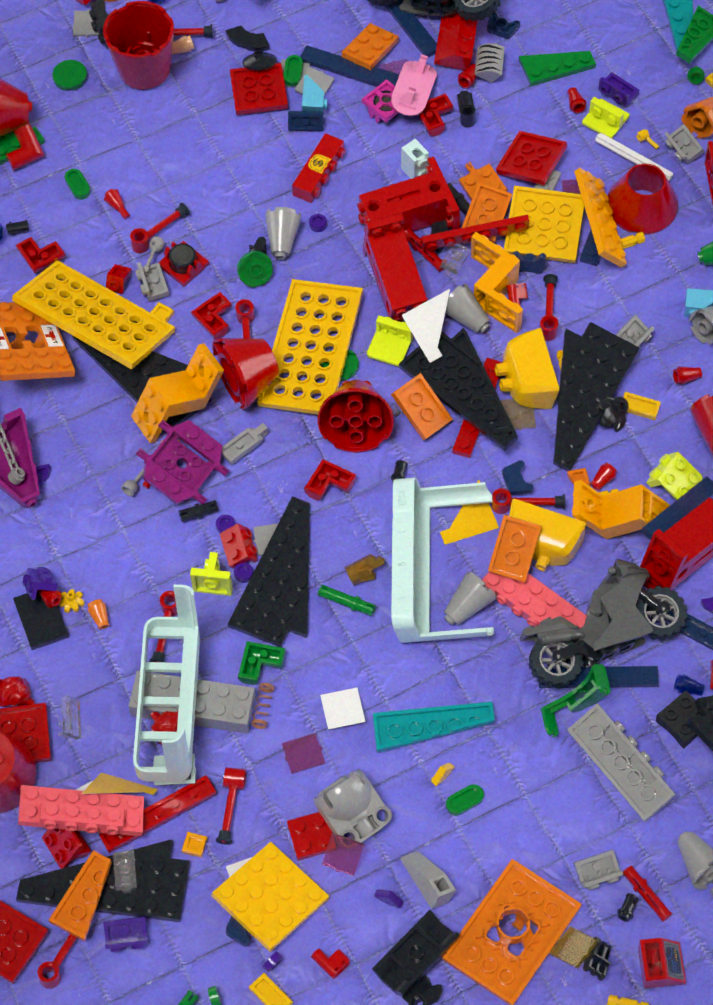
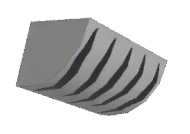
(489, 61)

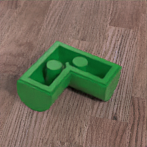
(257, 655)

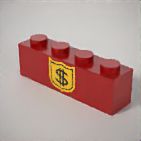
(318, 168)

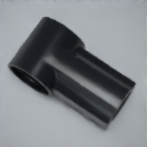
(466, 109)

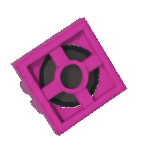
(381, 106)

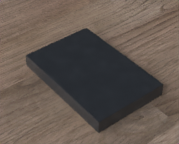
(40, 622)

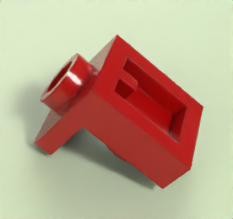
(117, 277)

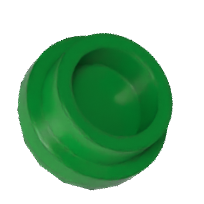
(695, 75)

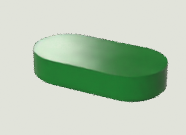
(293, 70)
(77, 184)
(464, 800)

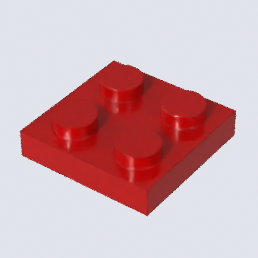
(309, 835)

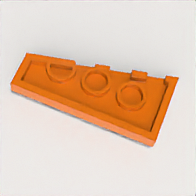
(80, 901)

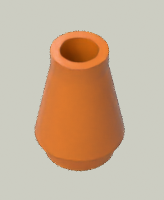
(98, 612)

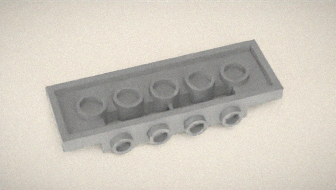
(622, 762)

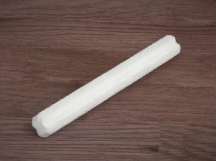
(627, 153)

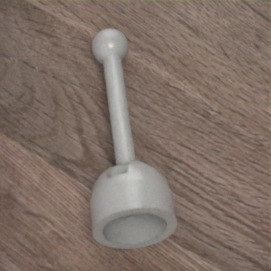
(157, 247)
(130, 486)

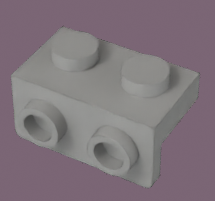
(685, 144)
(153, 282)
(635, 331)
(597, 869)

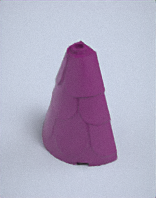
(17, 435)

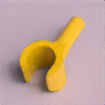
(644, 135)

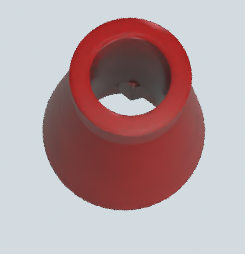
(467, 77)
(576, 101)
(686, 374)
(603, 476)

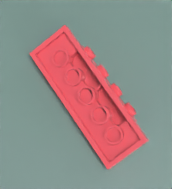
(532, 600)
(81, 812)

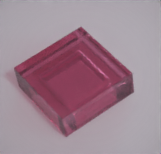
(570, 186)

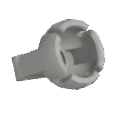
(352, 806)

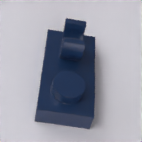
(305, 120)
(590, 252)

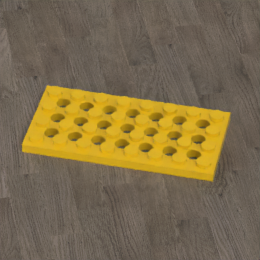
(51, 278)
(304, 337)

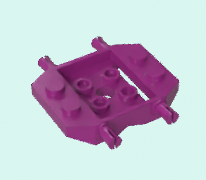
(162, 468)

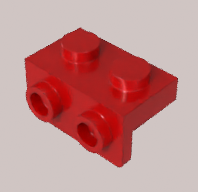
(238, 545)

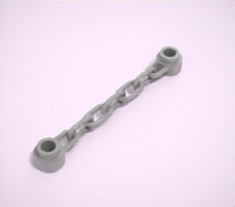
(16, 474)

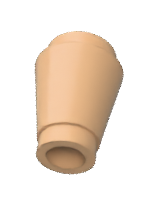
(183, 45)

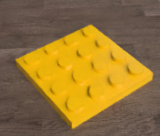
(552, 225)
(270, 896)

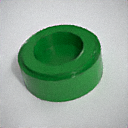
(214, 995)

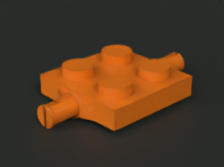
(484, 175)

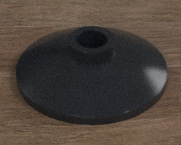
(259, 60)

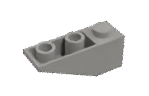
(429, 879)

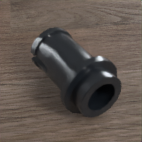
(17, 227)
(399, 471)
(627, 908)

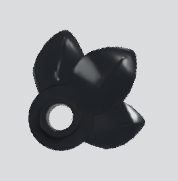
(612, 414)
(423, 992)

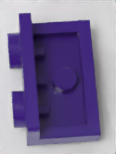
(618, 89)
(39, 579)
(125, 933)

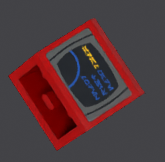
(661, 963)

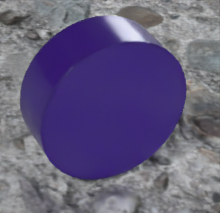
(317, 222)
(224, 522)
(243, 572)
(272, 962)

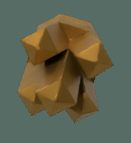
(362, 568)

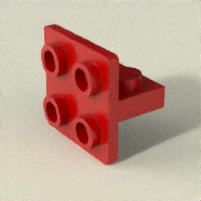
(65, 845)

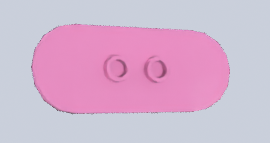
(413, 87)

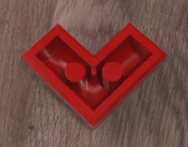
(430, 115)
(29, 151)
(39, 258)
(209, 315)
(326, 475)

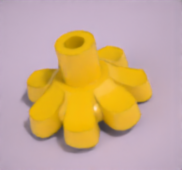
(71, 600)

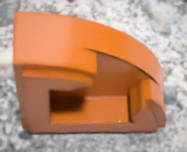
(578, 474)

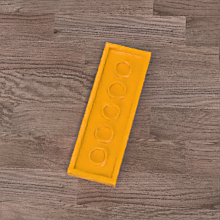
(600, 217)

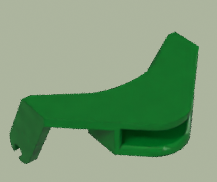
(589, 692)

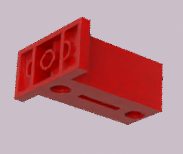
(419, 199)
(393, 266)
(681, 548)

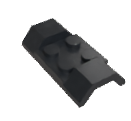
(415, 954)

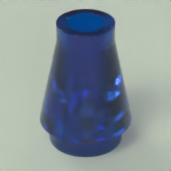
(686, 683)

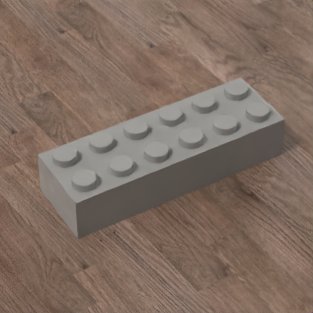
(217, 703)

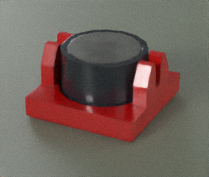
(184, 262)

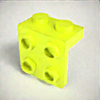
(390, 341)
(674, 475)

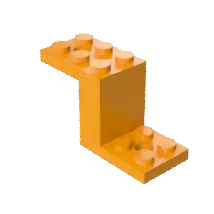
(491, 287)
(177, 392)
(616, 512)

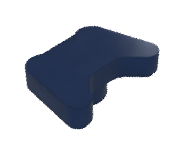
(502, 27)
(531, 262)
(514, 480)
(237, 932)

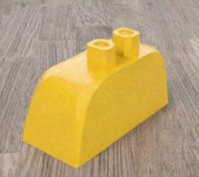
(528, 371)
(559, 536)

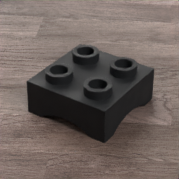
(98, 15)
(675, 718)

